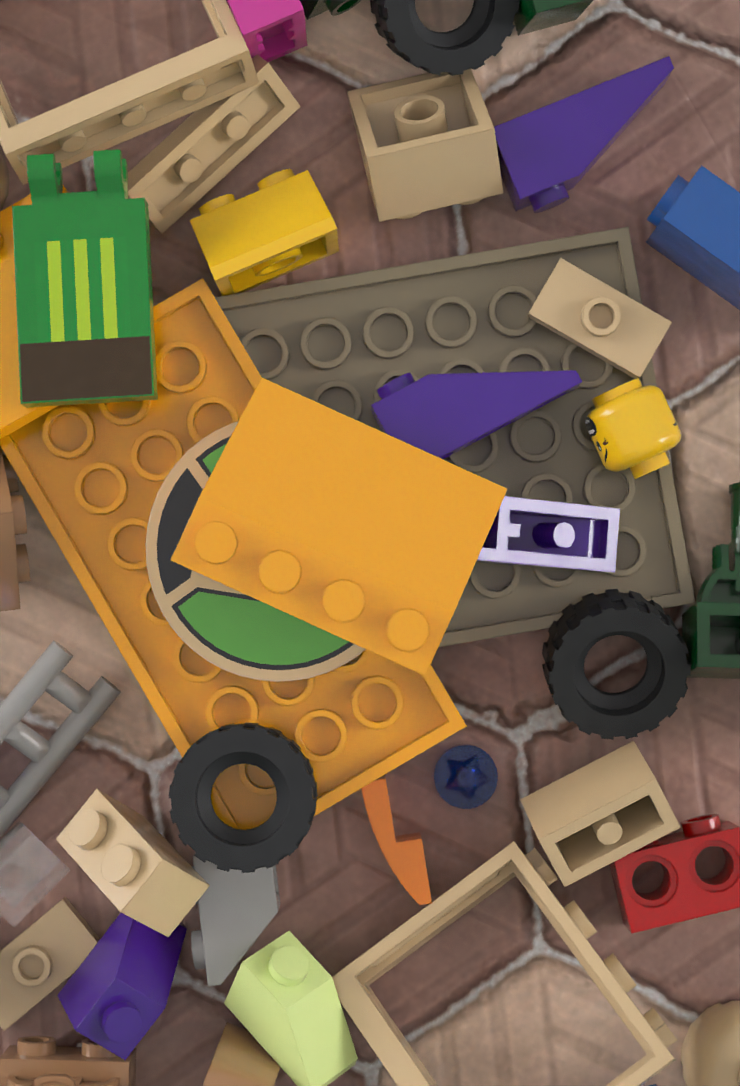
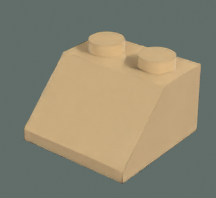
(426, 143)

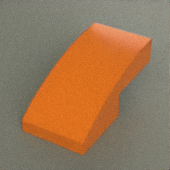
(402, 852)

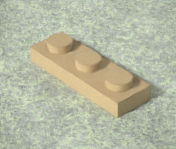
(209, 147)

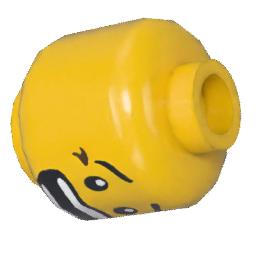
(633, 428)

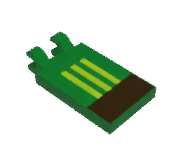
(83, 288)

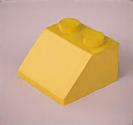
(265, 232)

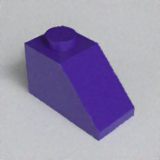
(122, 984)

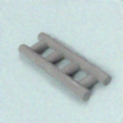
(46, 754)

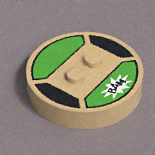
(218, 620)

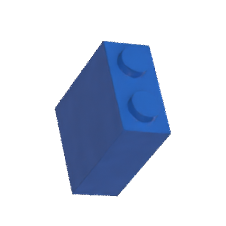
(701, 231)

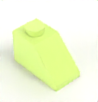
(293, 1012)

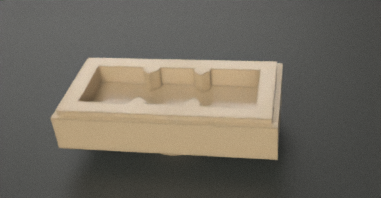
(599, 319)
(42, 959)

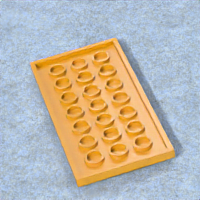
(95, 484)

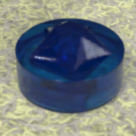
(465, 776)

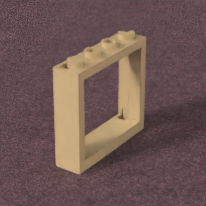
(135, 102)
(570, 923)

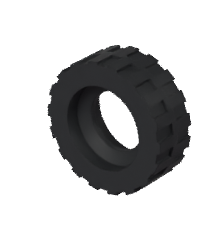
(445, 51)
(624, 711)
(235, 847)

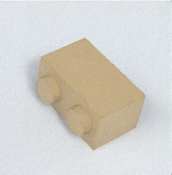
(599, 813)
(132, 863)

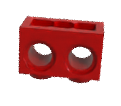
(682, 891)

